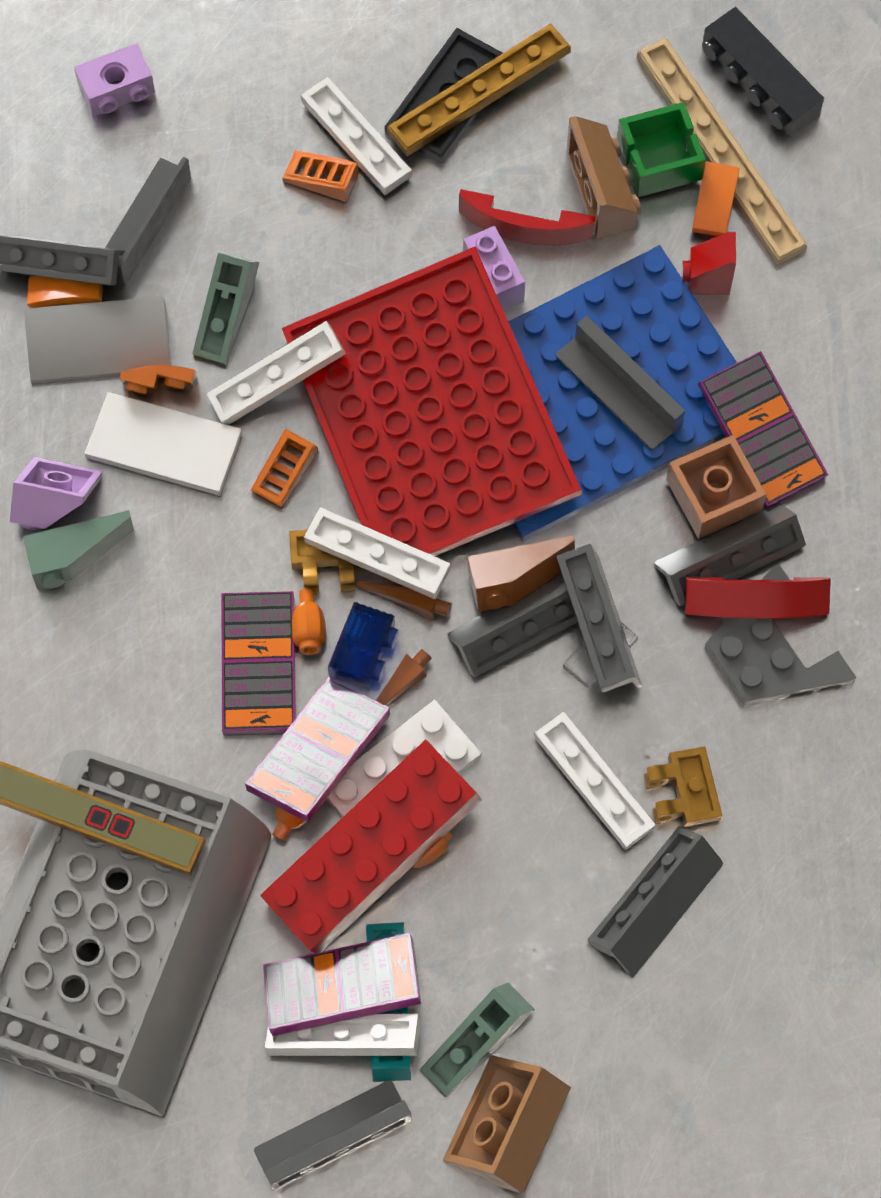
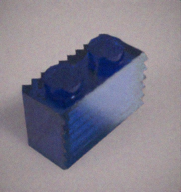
(362, 646)

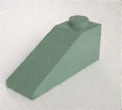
(225, 306)
(70, 549)
(477, 1038)

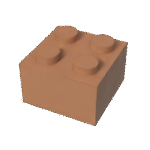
(715, 486)

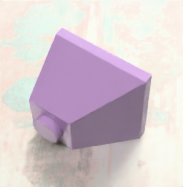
(49, 491)

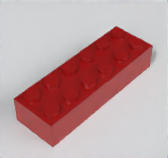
(371, 847)

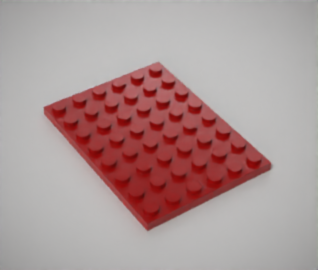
(436, 410)

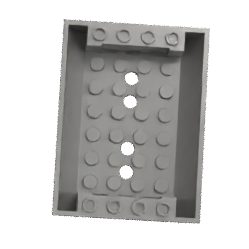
(155, 936)

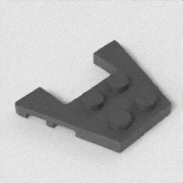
(762, 662)

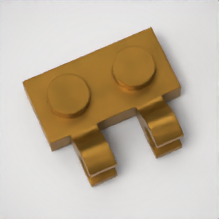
(309, 558)
(693, 785)

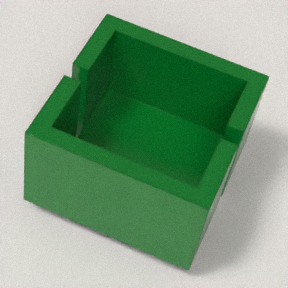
(656, 149)

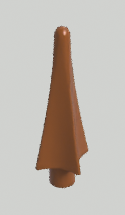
(409, 598)
(406, 675)

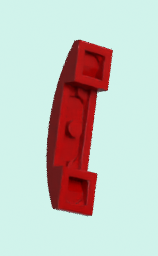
(523, 228)
(757, 597)

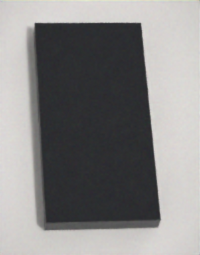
(455, 60)

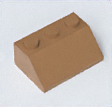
(601, 177)
(507, 1123)

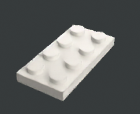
(371, 768)

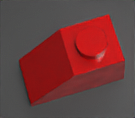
(711, 266)

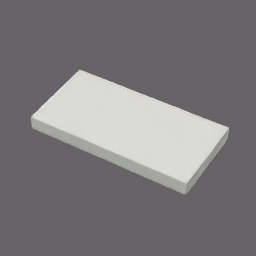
(163, 443)

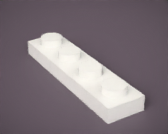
(356, 136)
(276, 373)
(377, 553)
(594, 781)
(354, 1037)

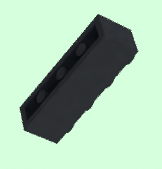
(762, 72)

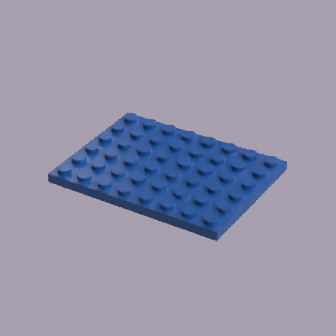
(660, 328)

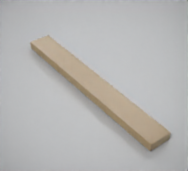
(720, 146)

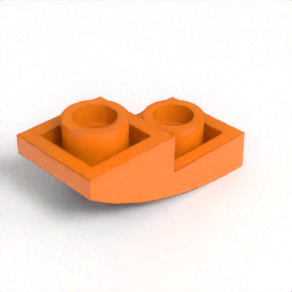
(715, 199)
(55, 291)
(147, 377)

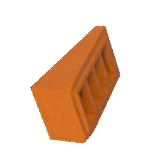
(336, 166)
(287, 438)

